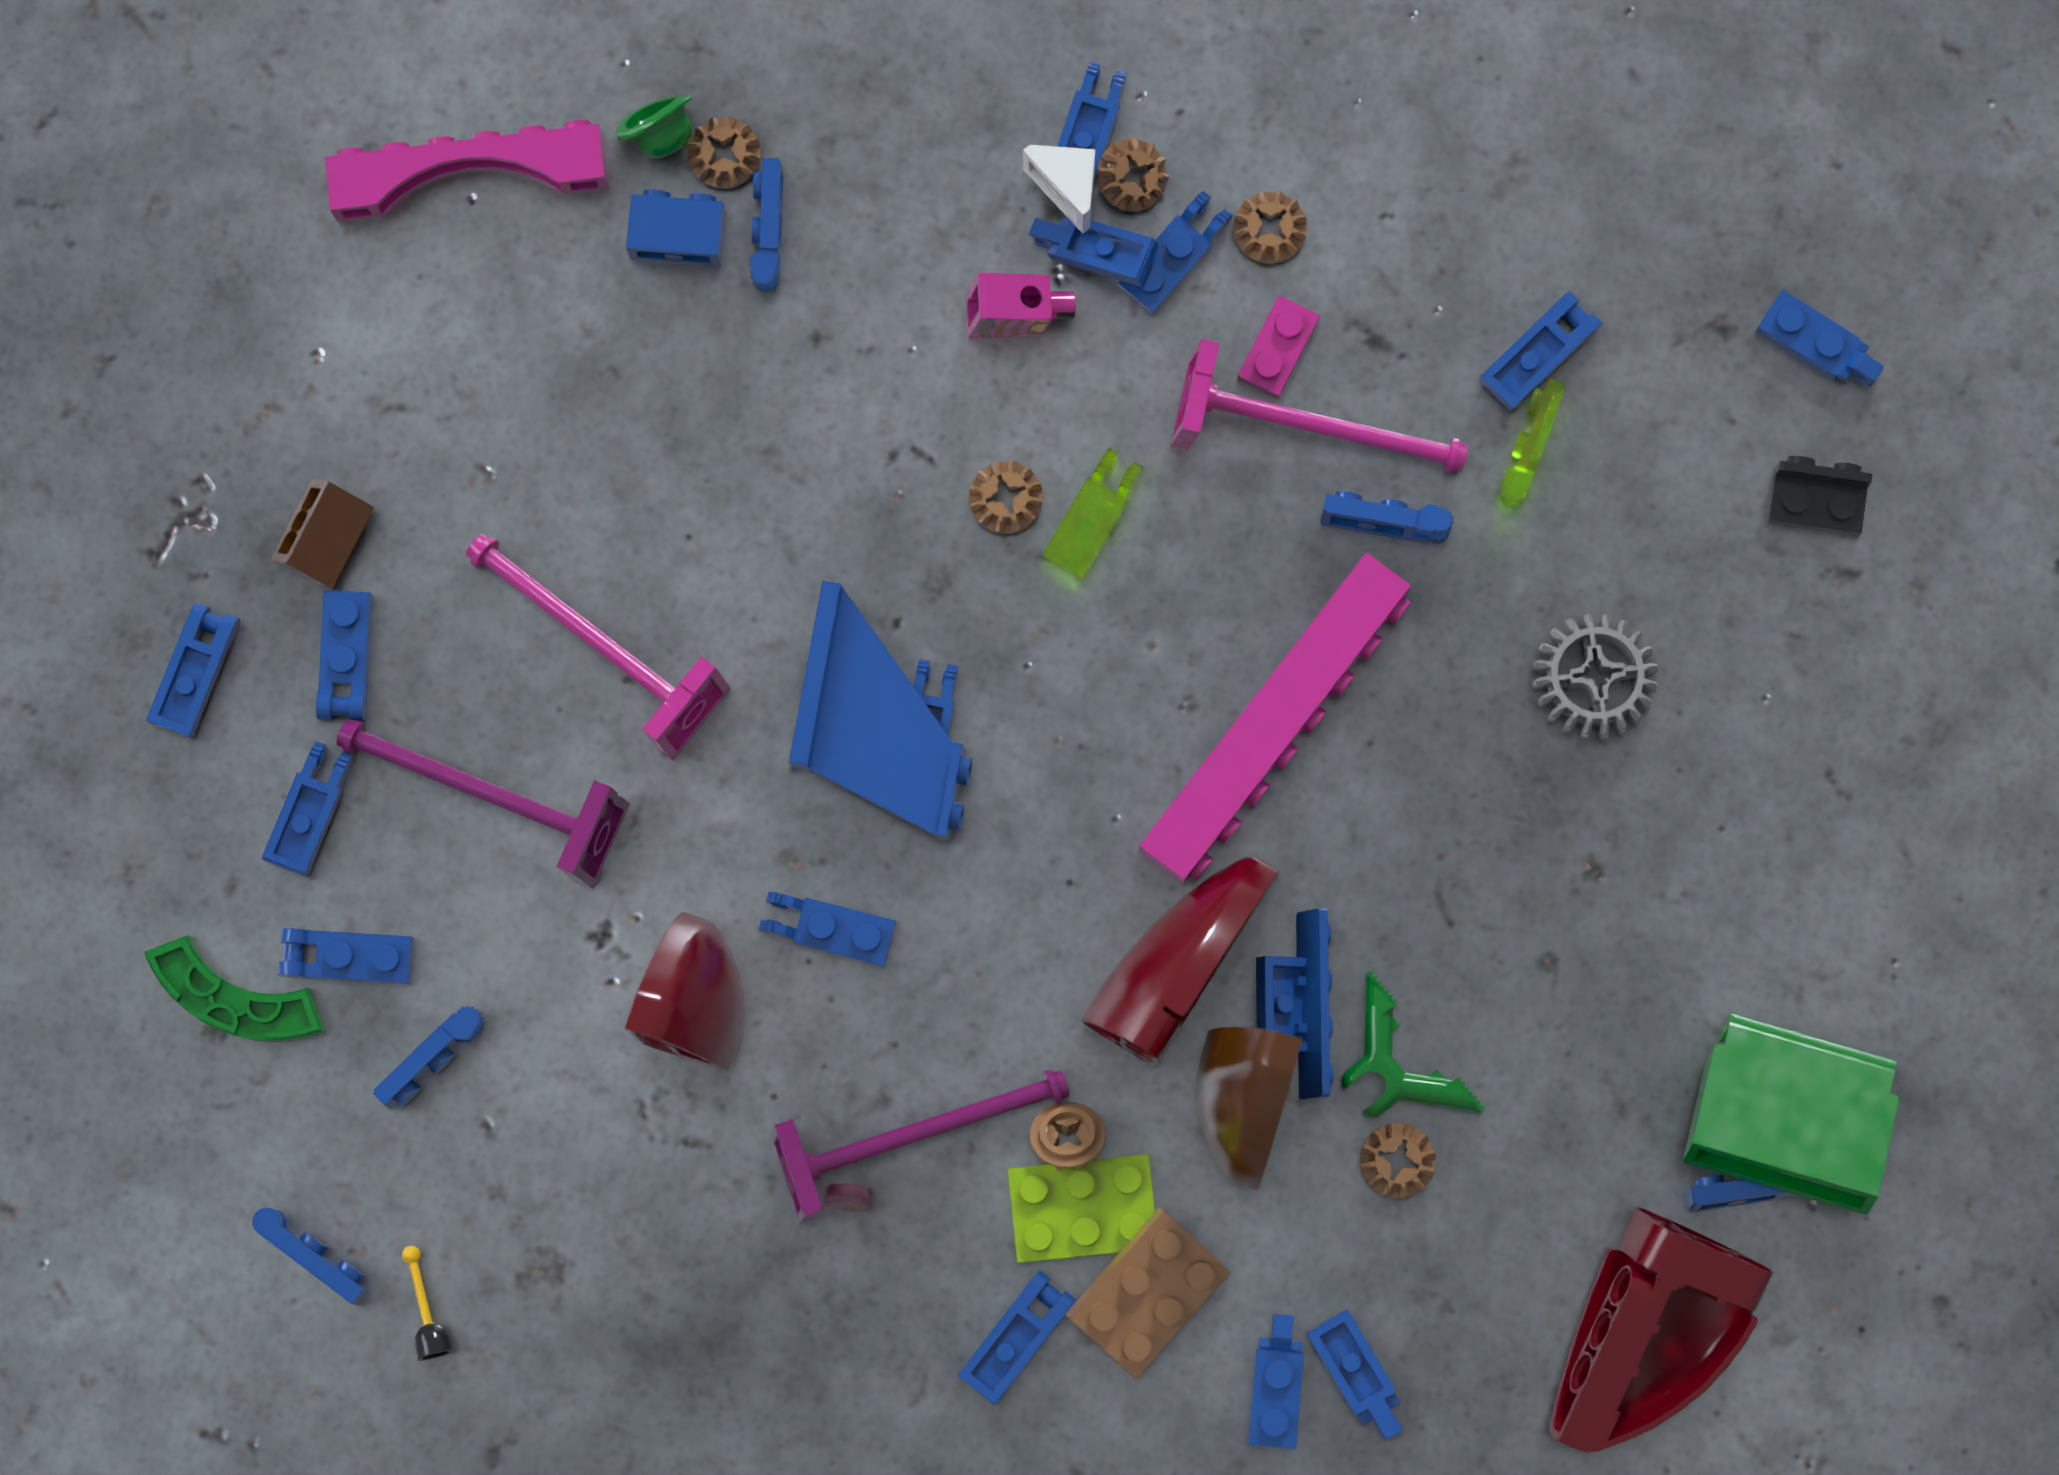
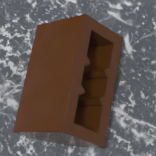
(322, 533)

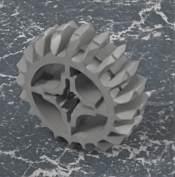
(1593, 653)

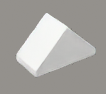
(1065, 178)

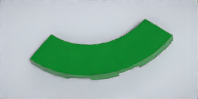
(228, 1007)

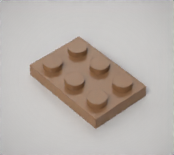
(1147, 1293)

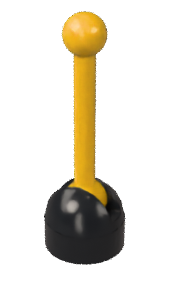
(431, 1339)

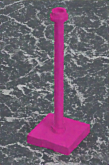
(1202, 396)
(682, 708)

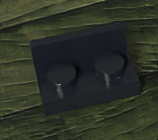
(1819, 496)

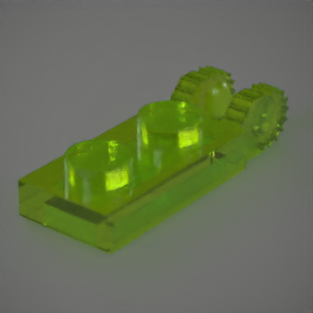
(1531, 445)
(1090, 519)

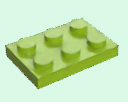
(1079, 1210)

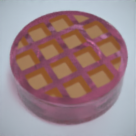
(849, 1197)

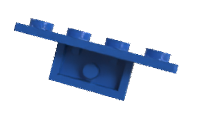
(1295, 1000)

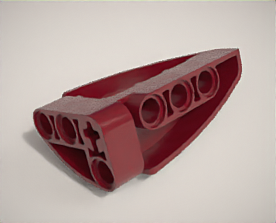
(1176, 960)
(691, 996)
(1654, 1332)

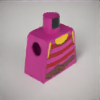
(998, 309)

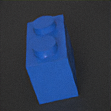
(676, 228)

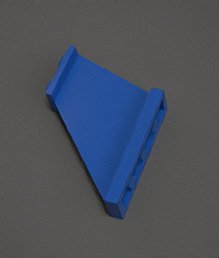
(871, 727)

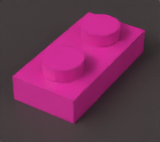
(1278, 347)

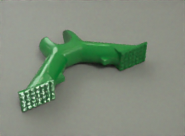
(1379, 1061)

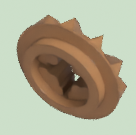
(1114, 166)
(724, 173)
(1270, 248)
(995, 515)
(1067, 1118)
(1377, 1170)

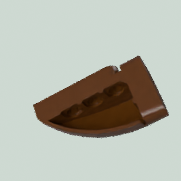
(1242, 1097)

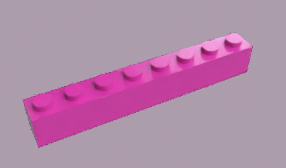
(1274, 720)

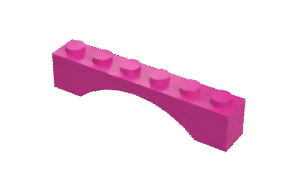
(374, 181)

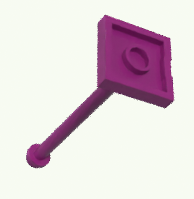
(589, 833)
(803, 1169)

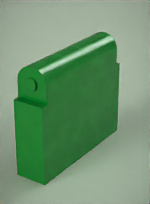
(1794, 1114)

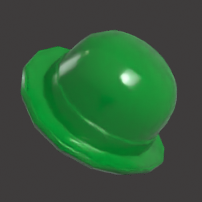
(658, 127)

